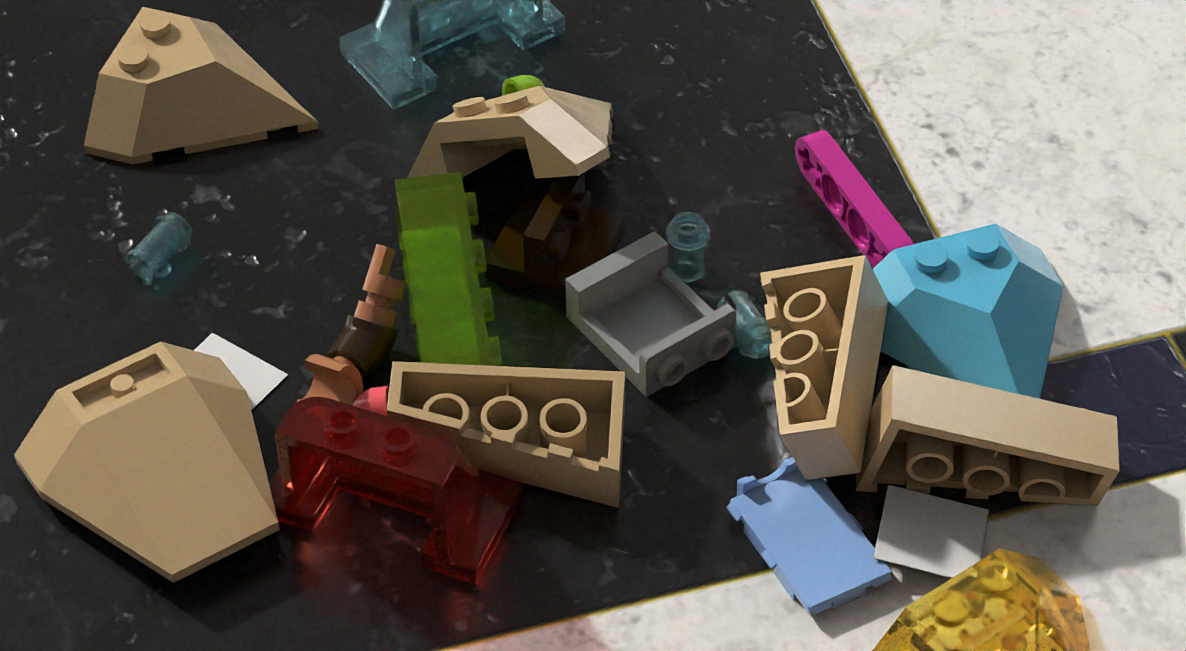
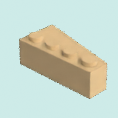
(825, 359)
(986, 441)

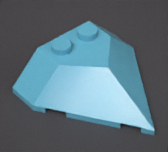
(972, 308)

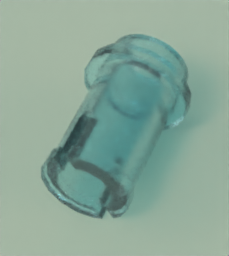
(168, 235)
(688, 236)
(751, 330)

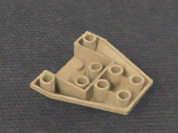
(155, 459)

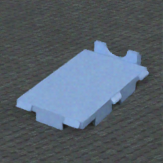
(807, 538)

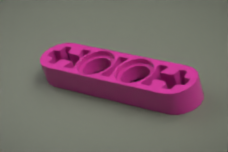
(849, 197)

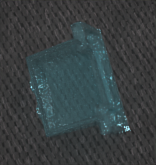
(405, 30)

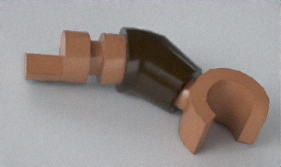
(364, 338)

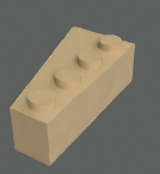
(522, 422)

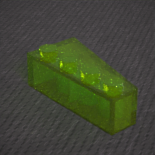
(443, 271)

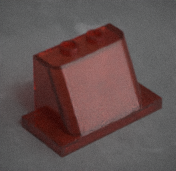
(396, 463)

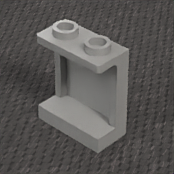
(647, 316)

